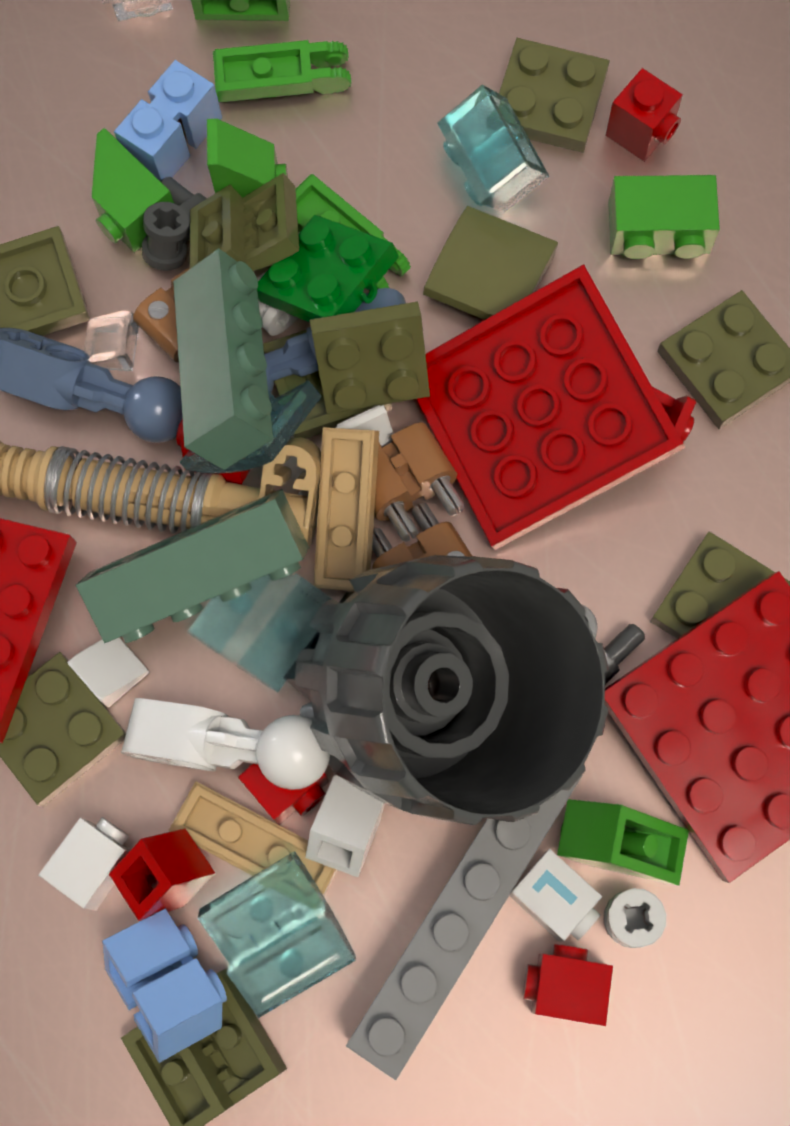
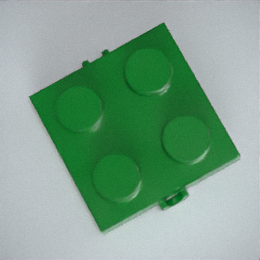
(327, 271)

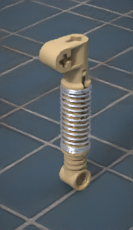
(150, 494)

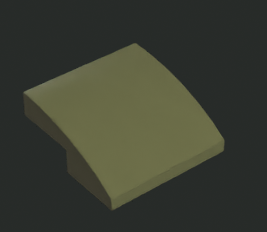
(250, 228)
(488, 264)
(215, 1070)

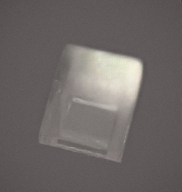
(112, 341)

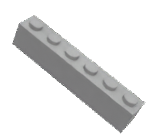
(449, 937)

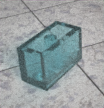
(491, 150)

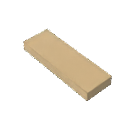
(345, 506)
(242, 835)

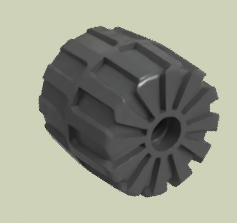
(506, 699)

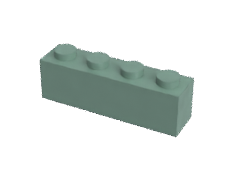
(221, 360)
(194, 567)

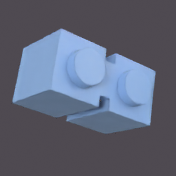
(152, 129)
(158, 974)

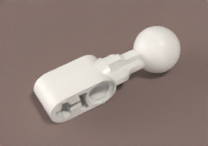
(211, 739)

